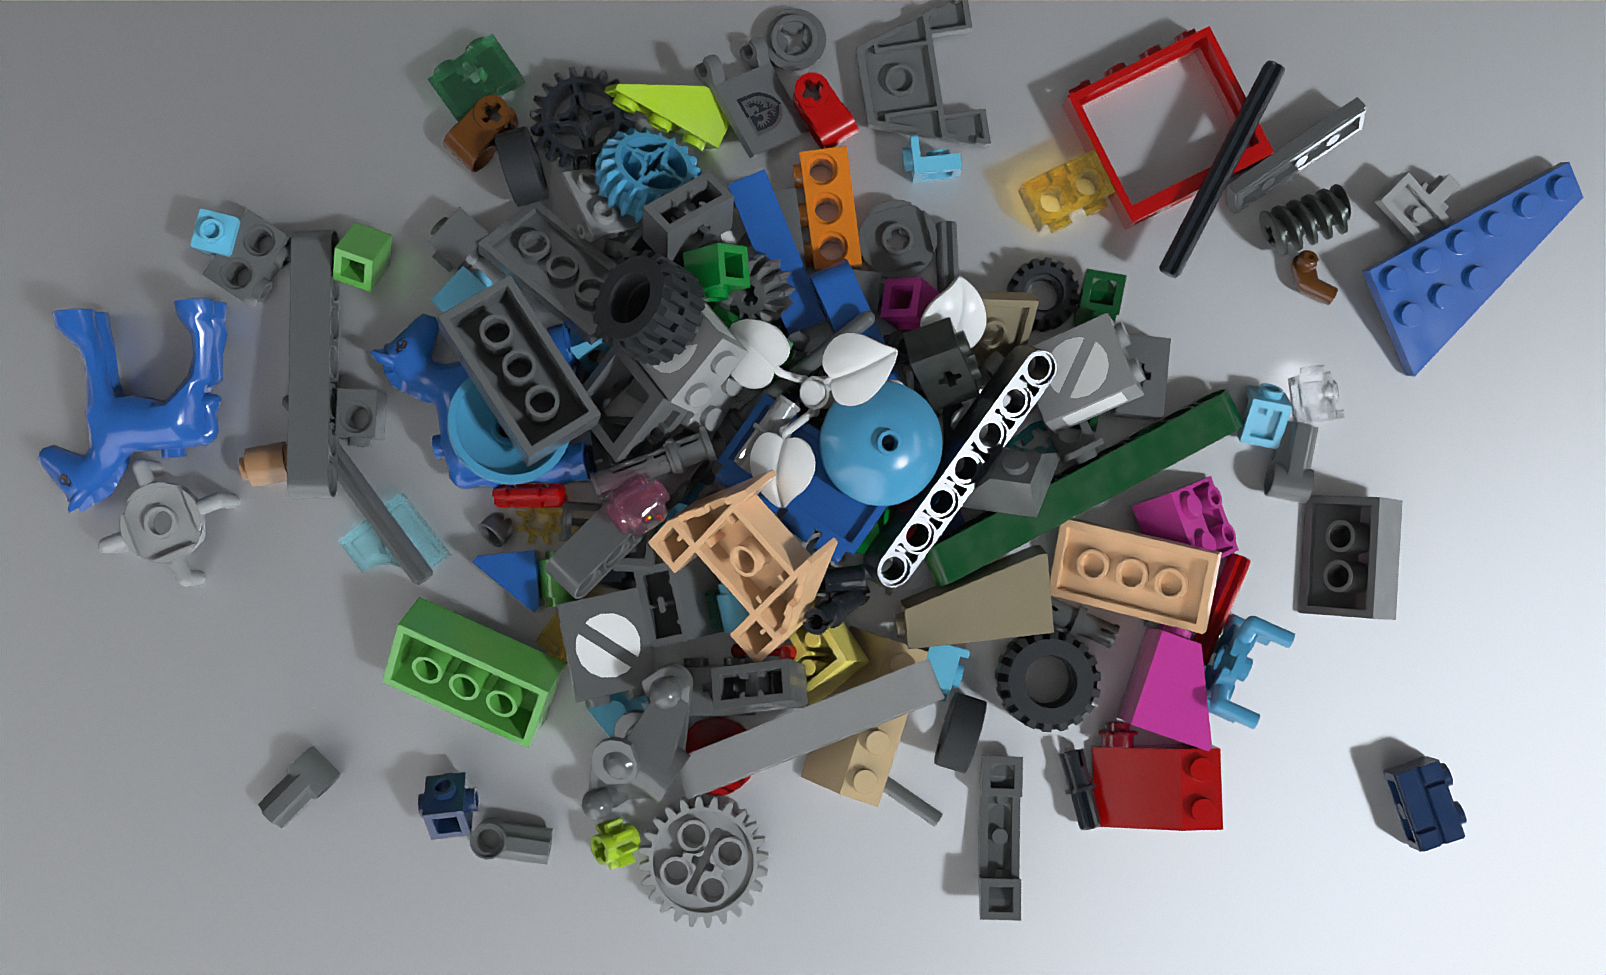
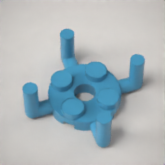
(1233, 664)

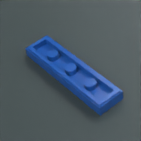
(771, 236)

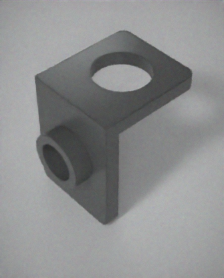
(1081, 449)

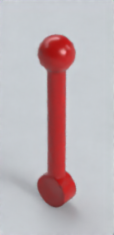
(784, 652)

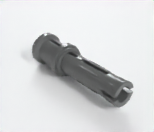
(671, 457)

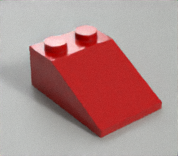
(1158, 787)

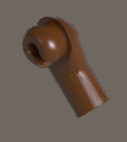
(1306, 278)

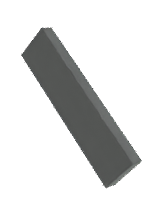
(1295, 155)

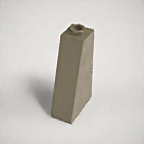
(987, 604)

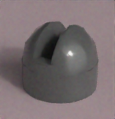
(496, 529)

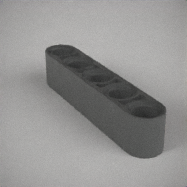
(600, 545)

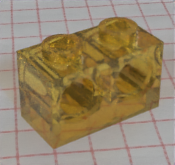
(1061, 184)

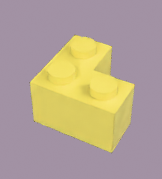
(827, 658)

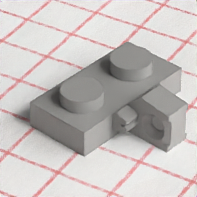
(1417, 207)

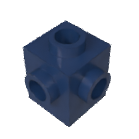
(448, 805)

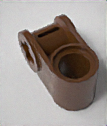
(474, 136)

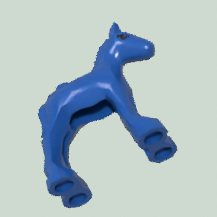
(413, 371)
(133, 424)

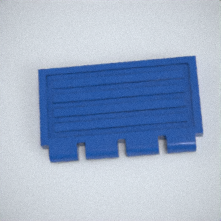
(819, 506)

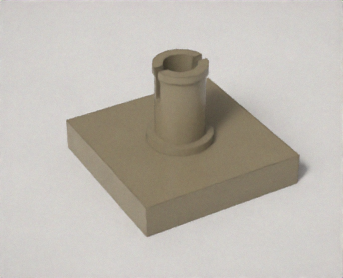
(1007, 322)

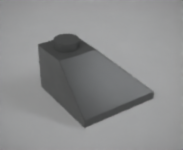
(1015, 482)

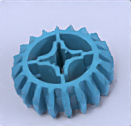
(641, 168)

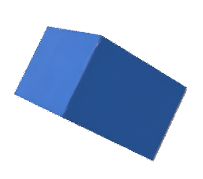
(517, 574)

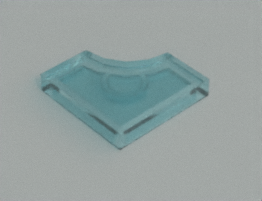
(369, 551)

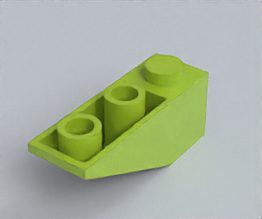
(678, 108)

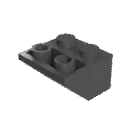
(676, 602)

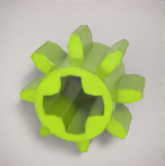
(615, 843)

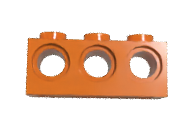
(836, 192)

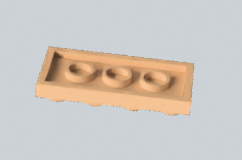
(1135, 574)

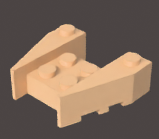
(751, 557)

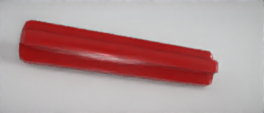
(1222, 603)

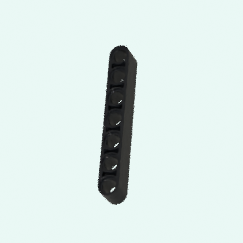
(977, 455)

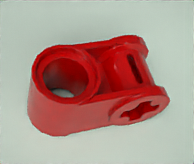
(827, 117)

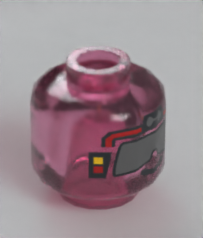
(637, 505)

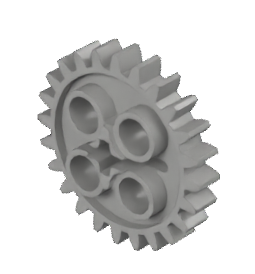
(671, 845)

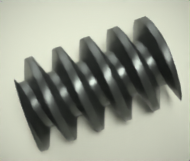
(1306, 218)

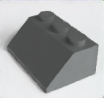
(1351, 556)

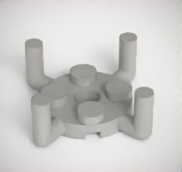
(187, 528)

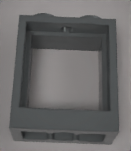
(656, 412)

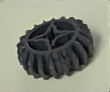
(565, 122)

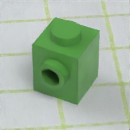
(362, 256)

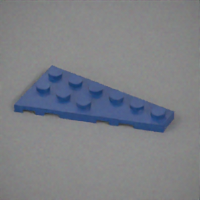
(1451, 272)

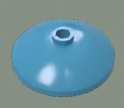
(480, 446)
(854, 450)

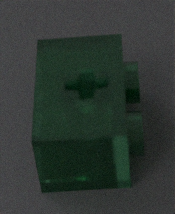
(490, 62)

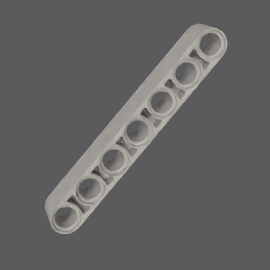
(811, 728)

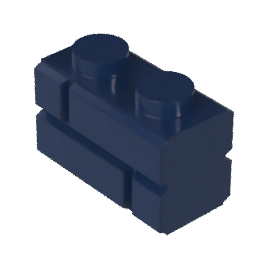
(1425, 803)

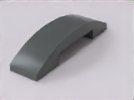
(1000, 838)

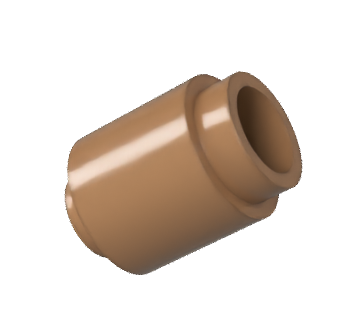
(264, 464)

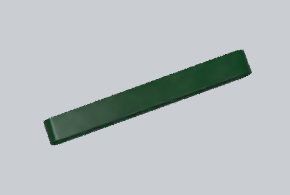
(1086, 485)

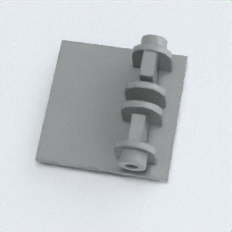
(597, 216)

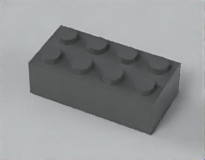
(518, 370)

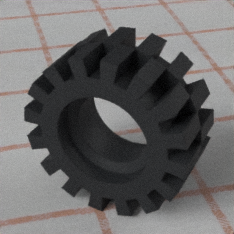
(1062, 281)

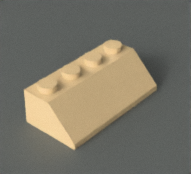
(862, 762)

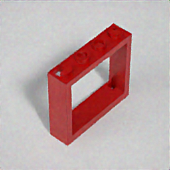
(1150, 62)

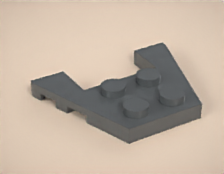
(903, 80)

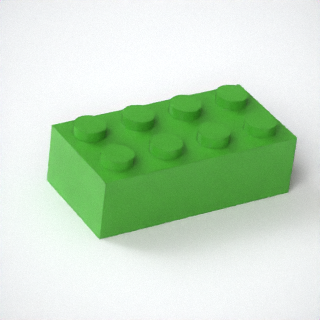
(473, 672)

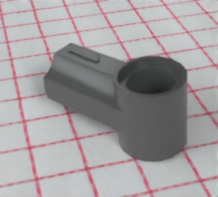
(1291, 473)
(306, 780)
(517, 841)

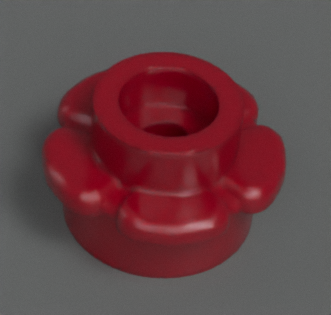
(1117, 735)

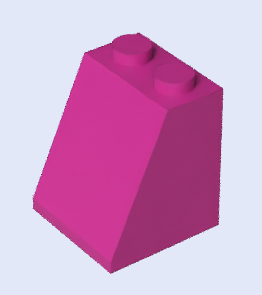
(1168, 688)

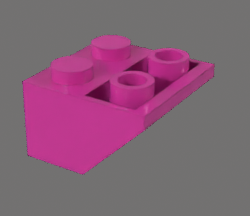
(1189, 516)

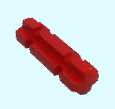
(530, 496)

